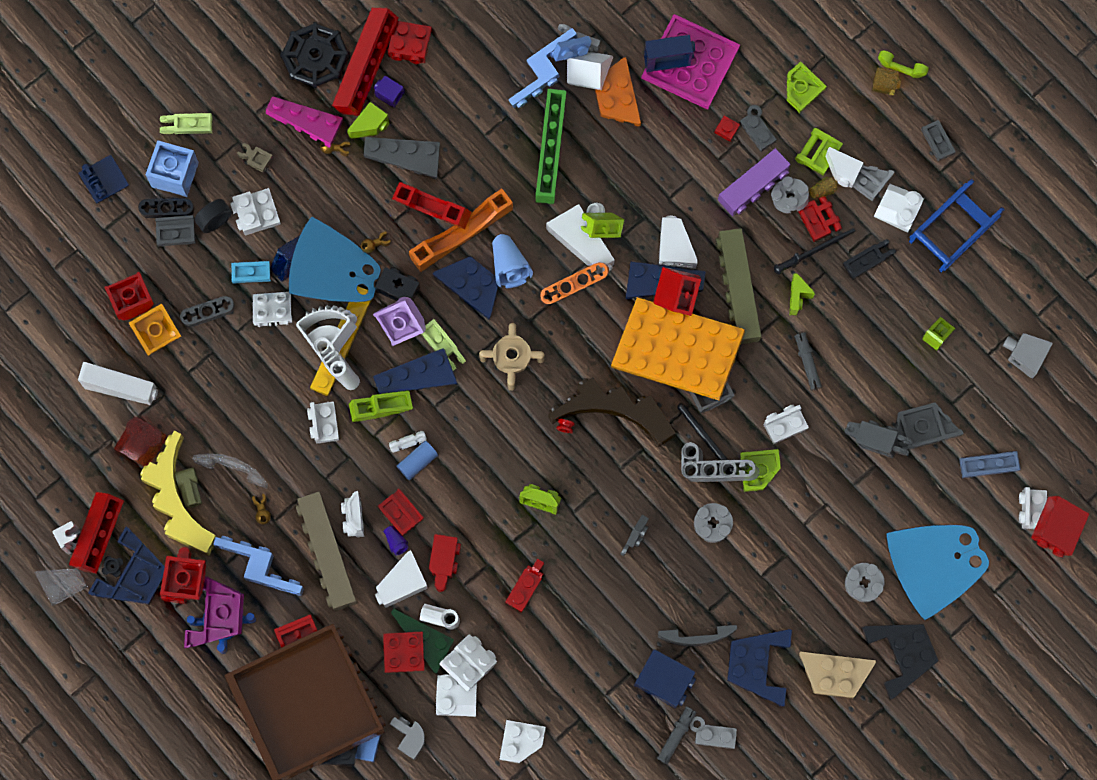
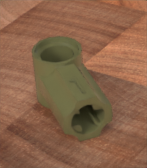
(187, 482)

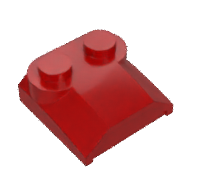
(129, 297)
(183, 578)

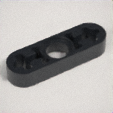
(152, 212)

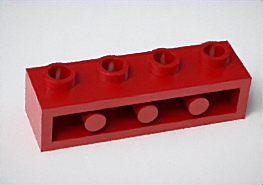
(96, 532)

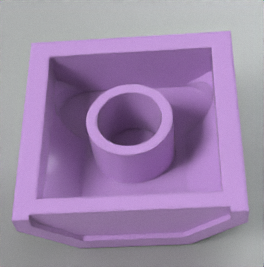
(401, 320)

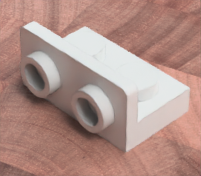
(324, 422)
(785, 424)
(1032, 506)

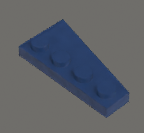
(421, 373)

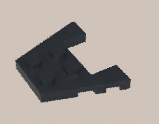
(911, 650)

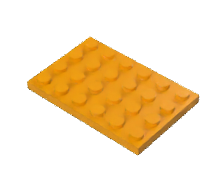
(678, 349)

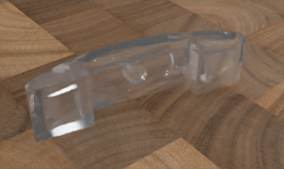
(209, 461)

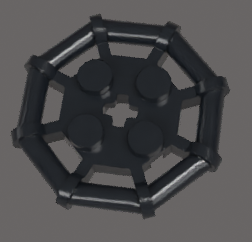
(318, 64)

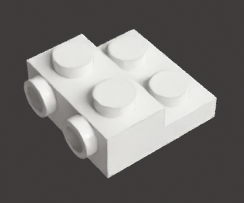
(255, 211)
(469, 662)

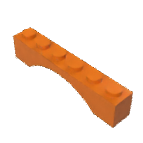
(482, 217)

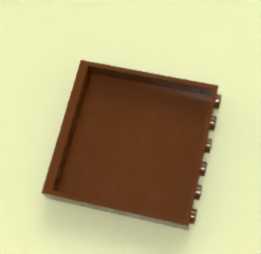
(305, 703)

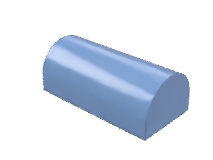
(417, 460)

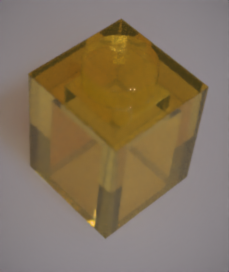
(886, 81)

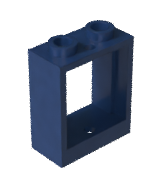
(668, 53)

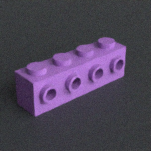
(754, 182)

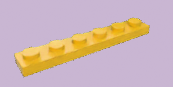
(323, 379)

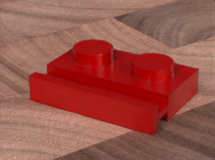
(400, 512)

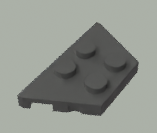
(925, 426)

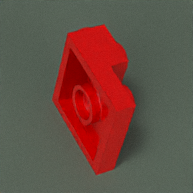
(409, 42)

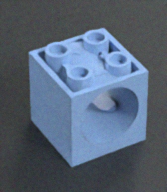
(172, 168)

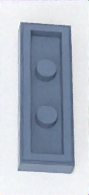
(989, 464)

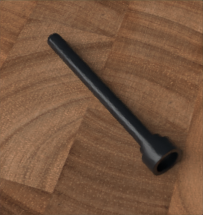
(704, 436)

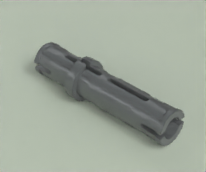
(805, 353)
(676, 735)

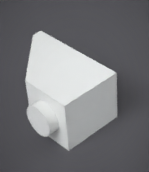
(843, 167)

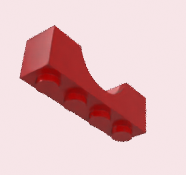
(431, 205)

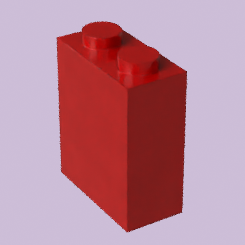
(1059, 526)

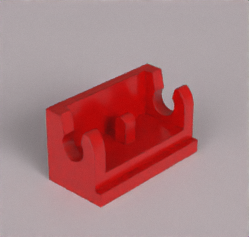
(295, 630)

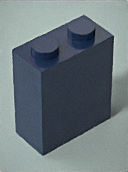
(665, 679)

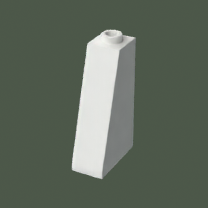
(568, 231)
(117, 384)

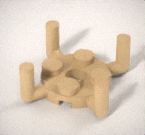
(515, 365)

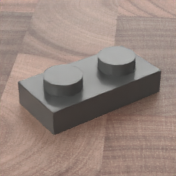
(938, 140)

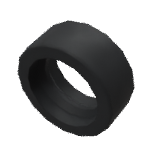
(213, 215)

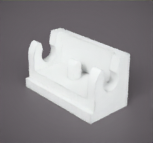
(66, 535)

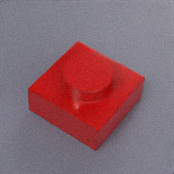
(727, 128)

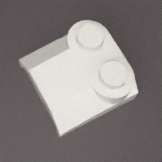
(899, 207)
(354, 520)
(454, 699)

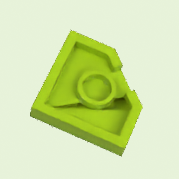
(803, 87)
(768, 464)

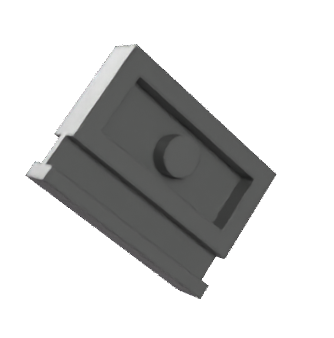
(175, 230)

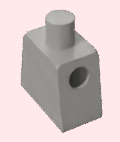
(1027, 353)

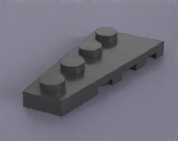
(405, 154)

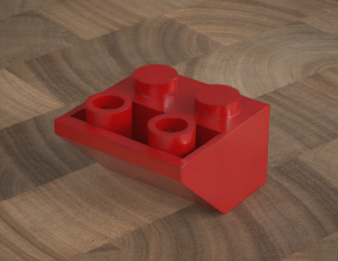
(677, 291)

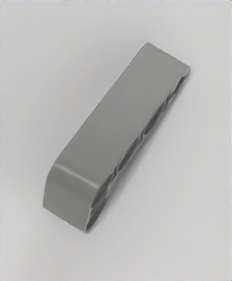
(720, 467)

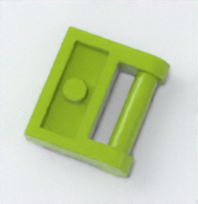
(818, 162)

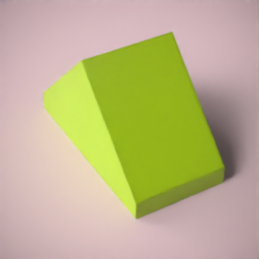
(938, 333)

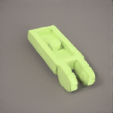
(187, 123)
(439, 339)

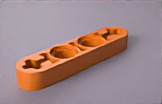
(575, 285)

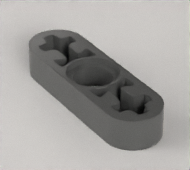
(192, 311)

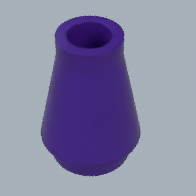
(396, 541)

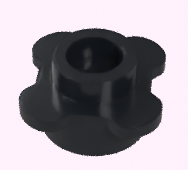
(107, 566)

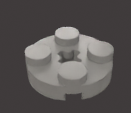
(788, 186)
(721, 515)
(870, 573)

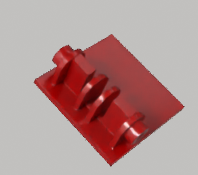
(403, 652)

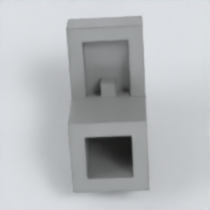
(414, 739)

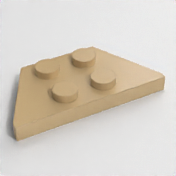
(836, 674)

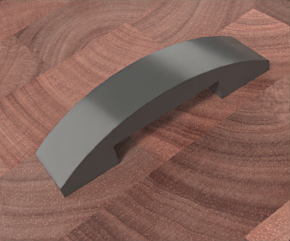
(672, 636)

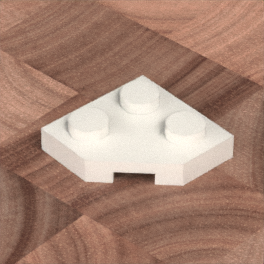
(521, 741)

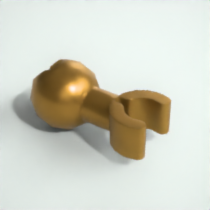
(335, 147)
(371, 244)
(262, 513)

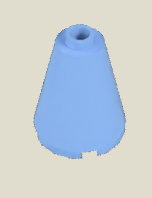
(509, 263)

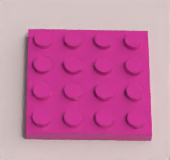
(707, 70)

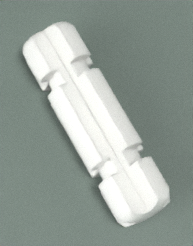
(407, 441)

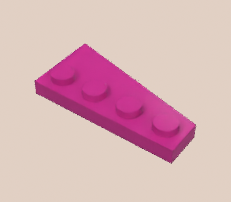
(311, 121)

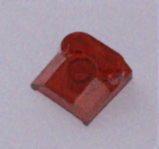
(140, 441)

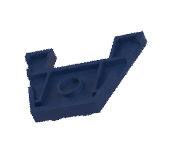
(139, 579)
(750, 662)

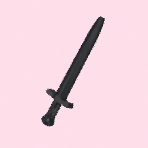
(796, 259)

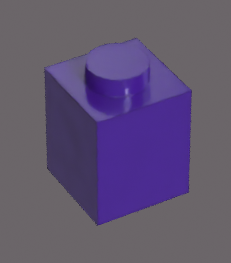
(388, 91)

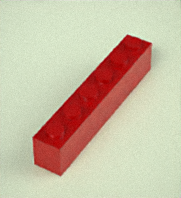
(365, 61)

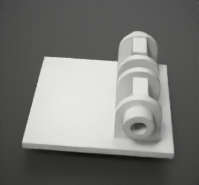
(272, 308)

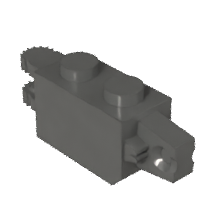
(878, 439)

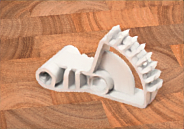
(334, 340)

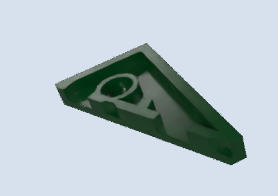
(434, 643)

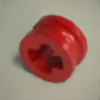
(565, 426)

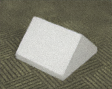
(588, 70)

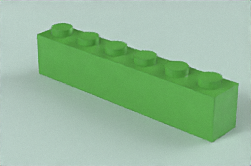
(550, 146)

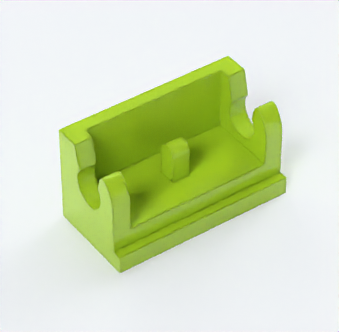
(602, 225)

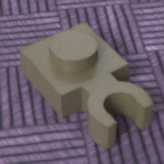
(257, 159)

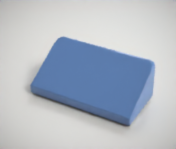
(368, 750)

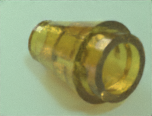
(824, 187)

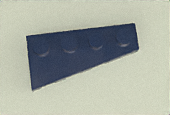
(645, 277)

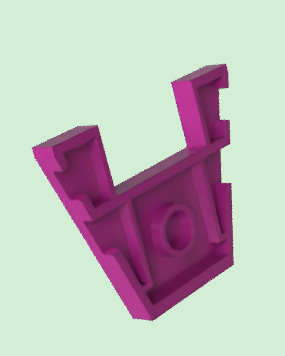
(221, 617)

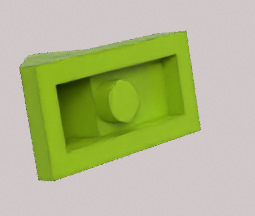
(799, 290)

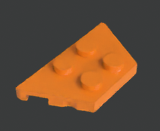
(617, 95)

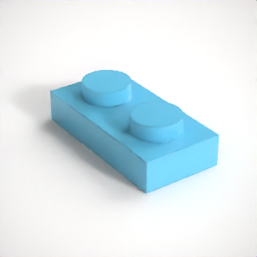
(251, 272)

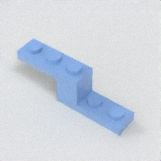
(543, 69)
(258, 565)

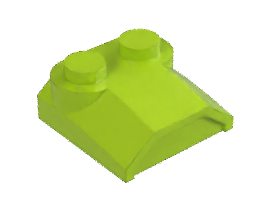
(540, 499)

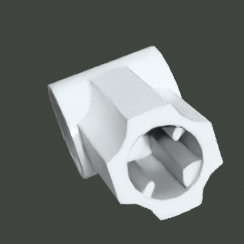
(438, 616)

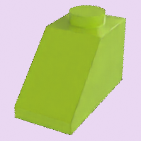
(369, 122)

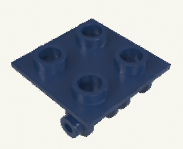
(103, 178)

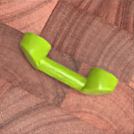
(919, 70)

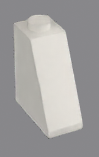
(675, 245)
(401, 582)

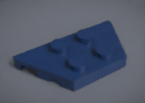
(471, 283)

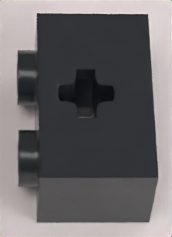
(393, 277)

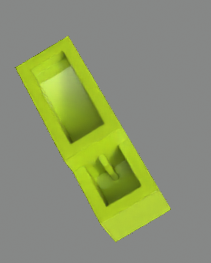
(380, 405)

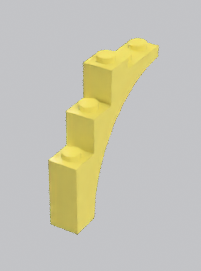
(162, 477)

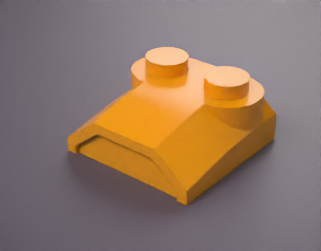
(154, 329)

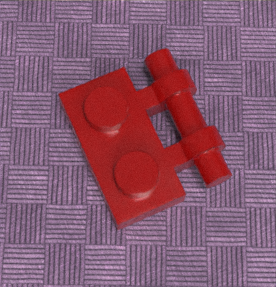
(814, 220)

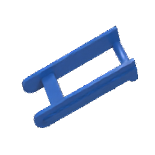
(972, 209)

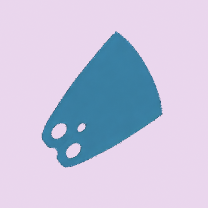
(323, 266)
(928, 565)

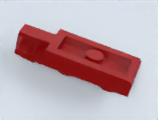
(525, 586)

